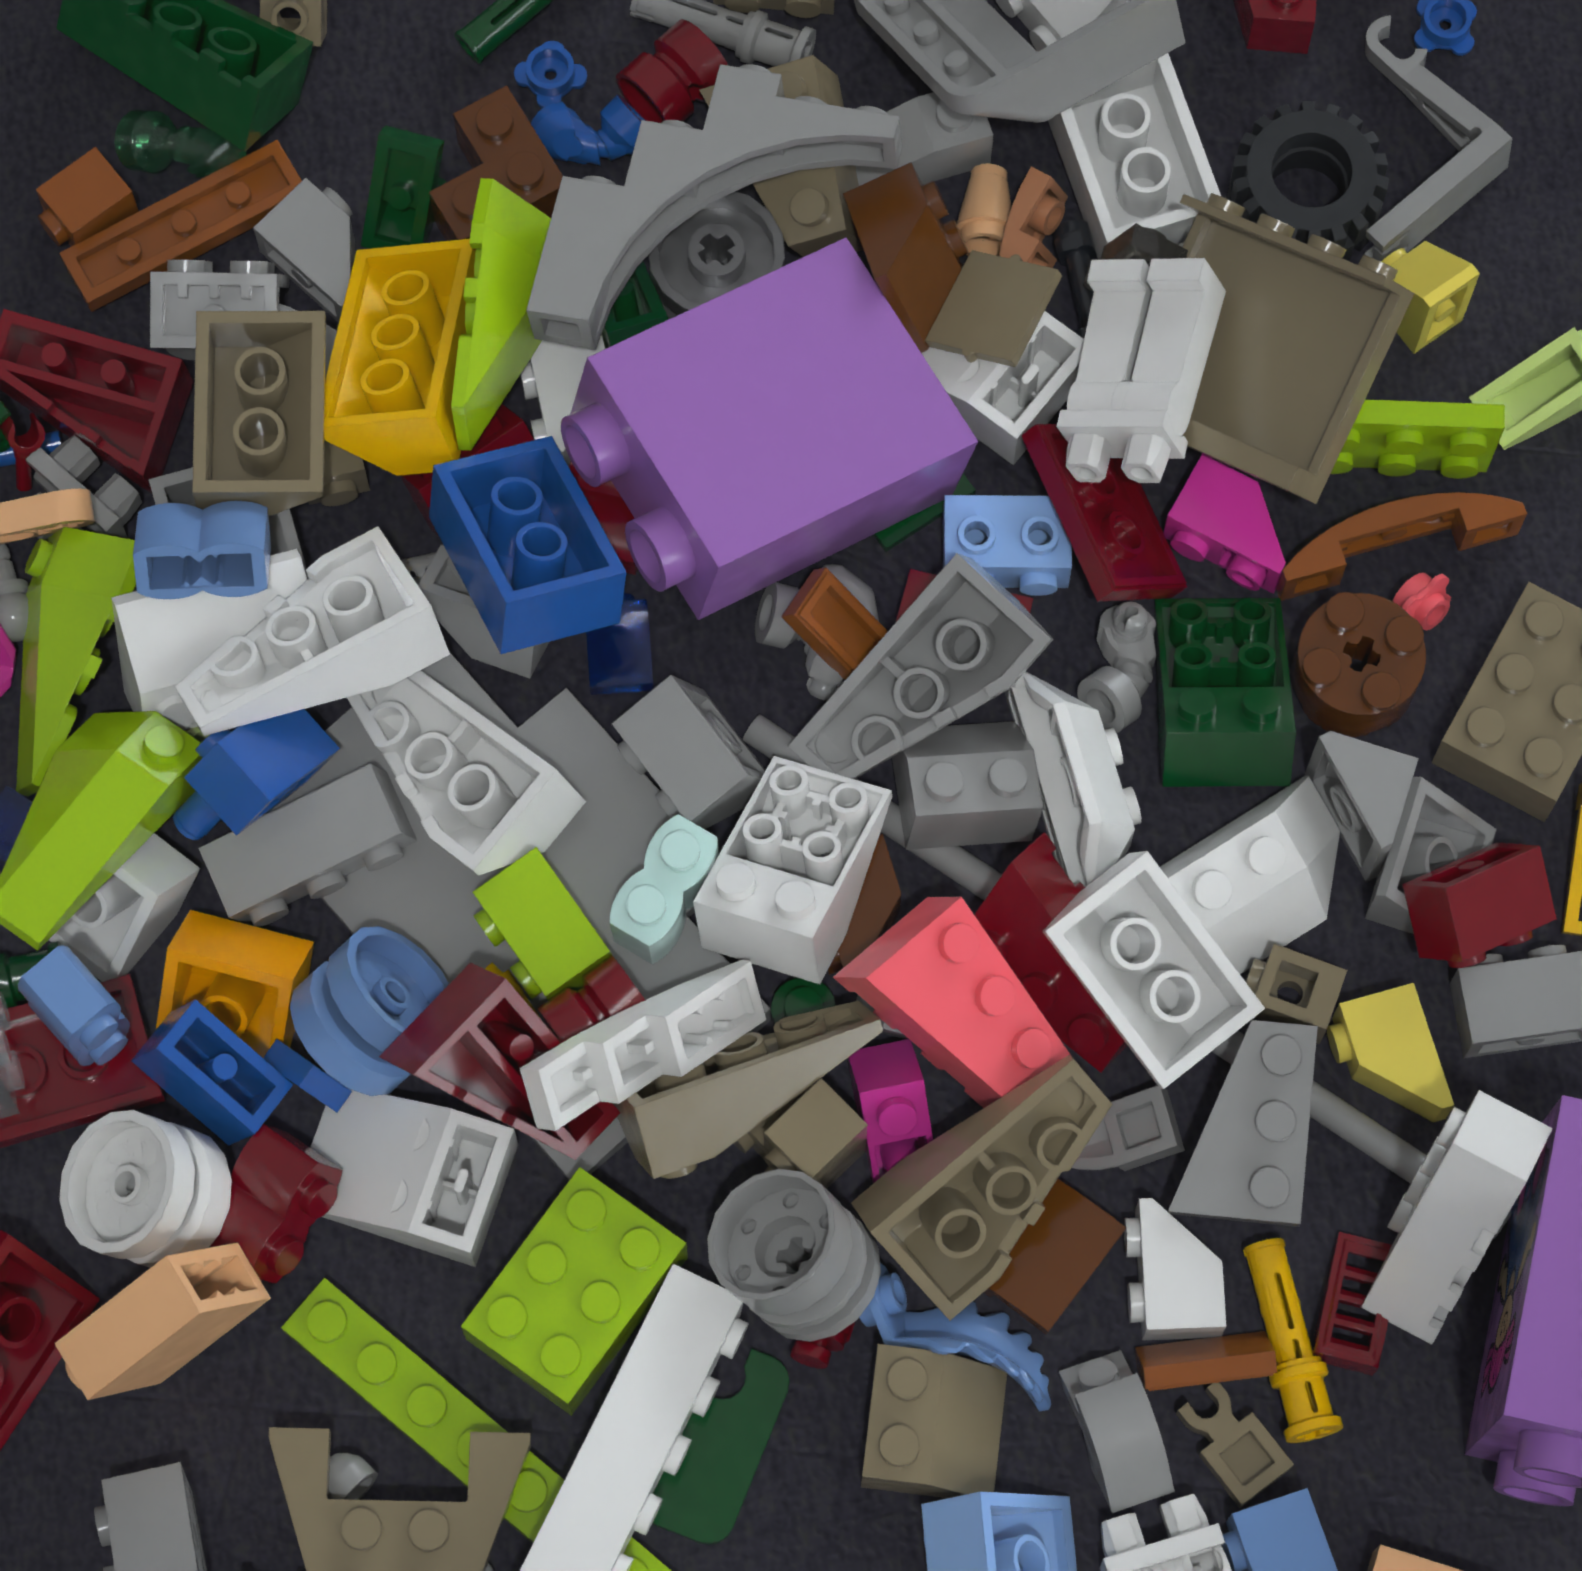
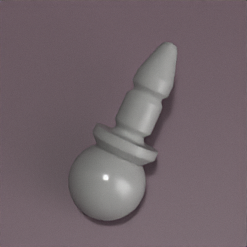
(12, 598)

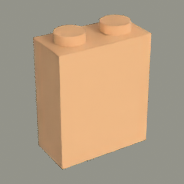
(162, 1320)

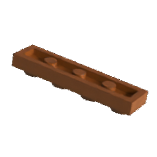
(180, 225)

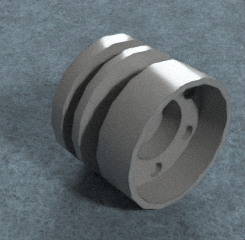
(794, 1255)

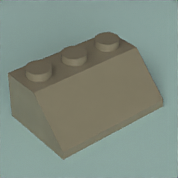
(259, 408)

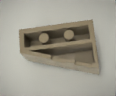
(809, 201)

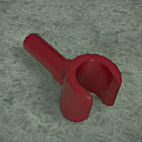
(23, 447)

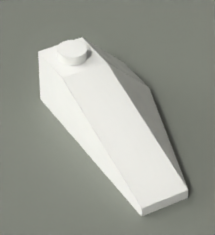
(335, 637)

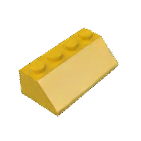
(398, 356)

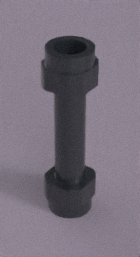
(1076, 250)

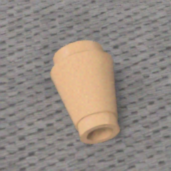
(985, 209)

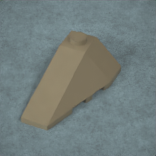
(972, 1191)

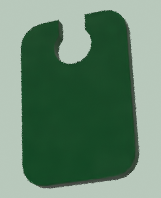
(723, 1456)

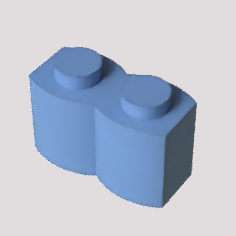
(199, 550)
(75, 1007)

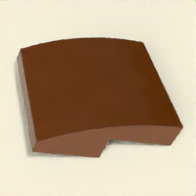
(1056, 1256)

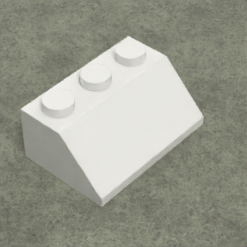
(171, 637)
(1152, 967)

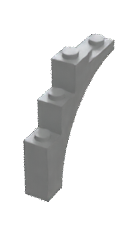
(674, 172)

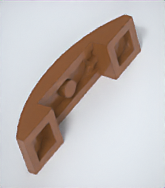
(1470, 516)

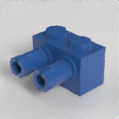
(251, 771)

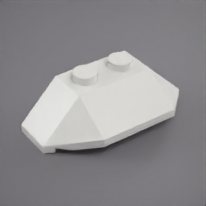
(1078, 778)
(1262, 874)

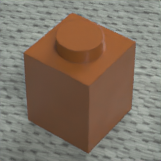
(84, 199)

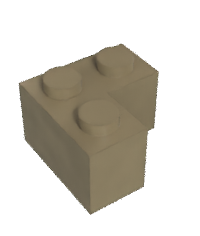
(810, 1135)

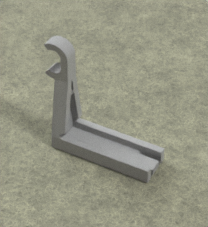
(1480, 141)

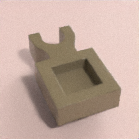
(1241, 1452)

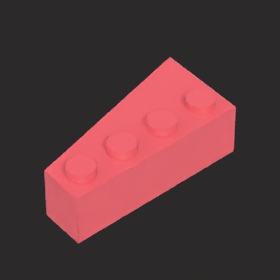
(955, 999)

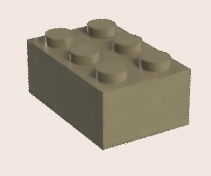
(1524, 710)

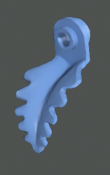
(964, 1335)

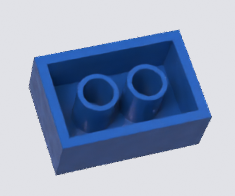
(526, 544)

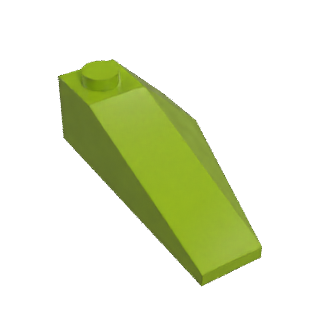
(67, 613)

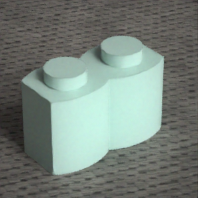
(654, 901)

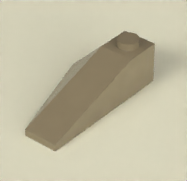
(714, 1105)

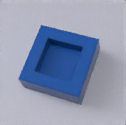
(307, 1076)

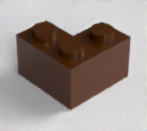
(501, 148)

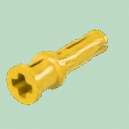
(1298, 1371)

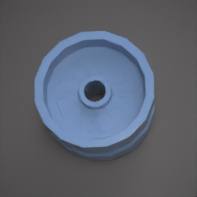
(361, 1004)

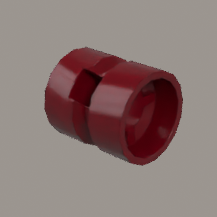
(670, 80)
(603, 994)

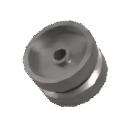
(715, 253)

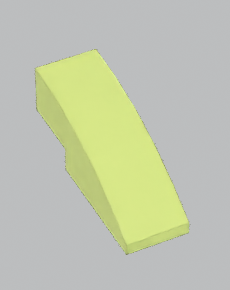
(1539, 389)

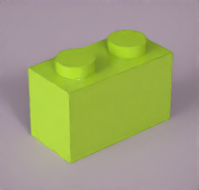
(541, 925)

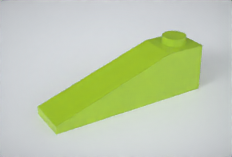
(498, 330)
(91, 813)

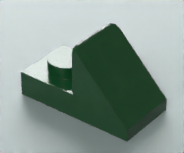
(400, 186)

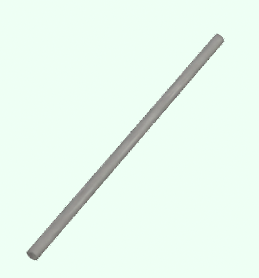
(981, 878)

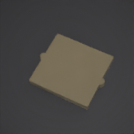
(993, 308)

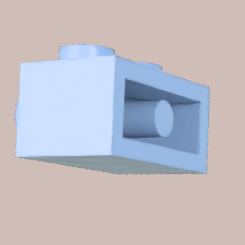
(1011, 539)

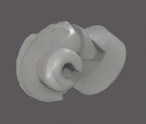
(776, 632)
(1129, 647)

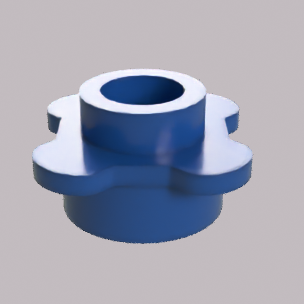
(1457, 13)
(546, 58)

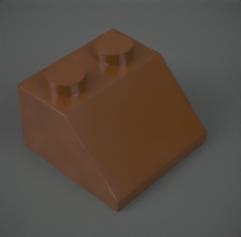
(908, 245)

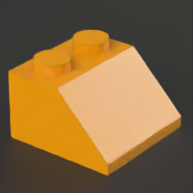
(237, 975)

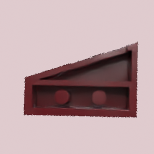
(1014, 916)
(474, 1048)

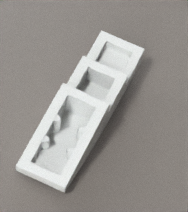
(643, 1042)

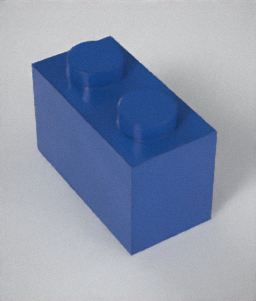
(212, 1072)

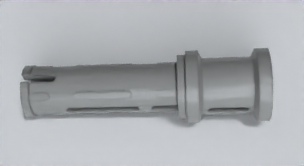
(749, 35)

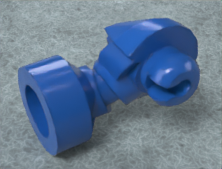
(572, 140)

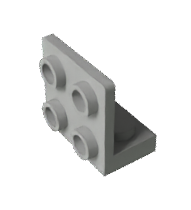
(194, 287)

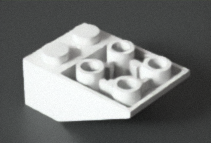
(1008, 400)
(792, 870)
(416, 1172)

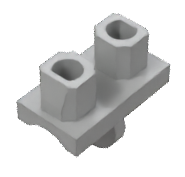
(69, 467)

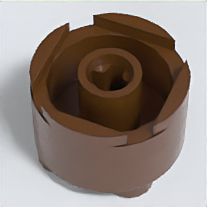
(1364, 630)

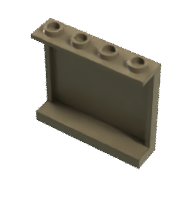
(1289, 346)

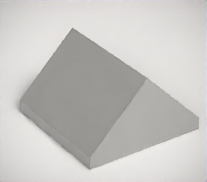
(1364, 794)
(1428, 836)

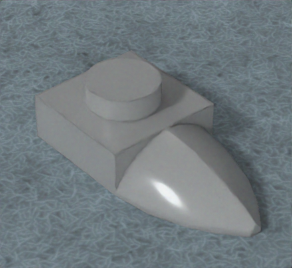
(1133, 1133)

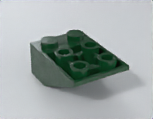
(1223, 693)

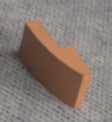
(1034, 215)

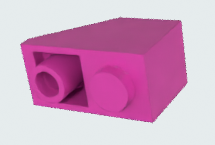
(1228, 523)
(892, 1103)

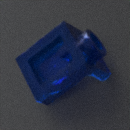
(622, 652)

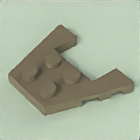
(396, 1533)

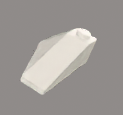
(464, 775)

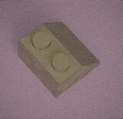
(933, 1423)

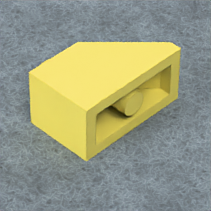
(1441, 291)
(1392, 1050)

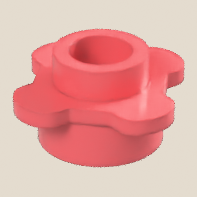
(1425, 599)

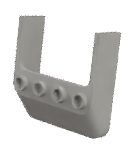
(993, 72)

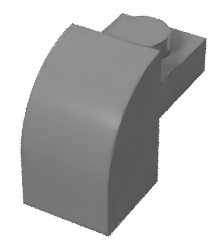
(1118, 1431)

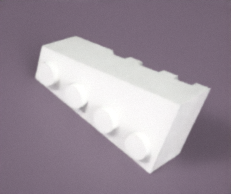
(1454, 1212)

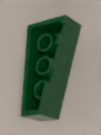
(198, 56)

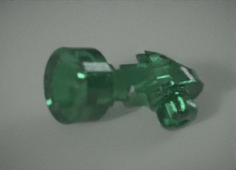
(150, 141)

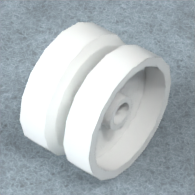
(144, 1188)

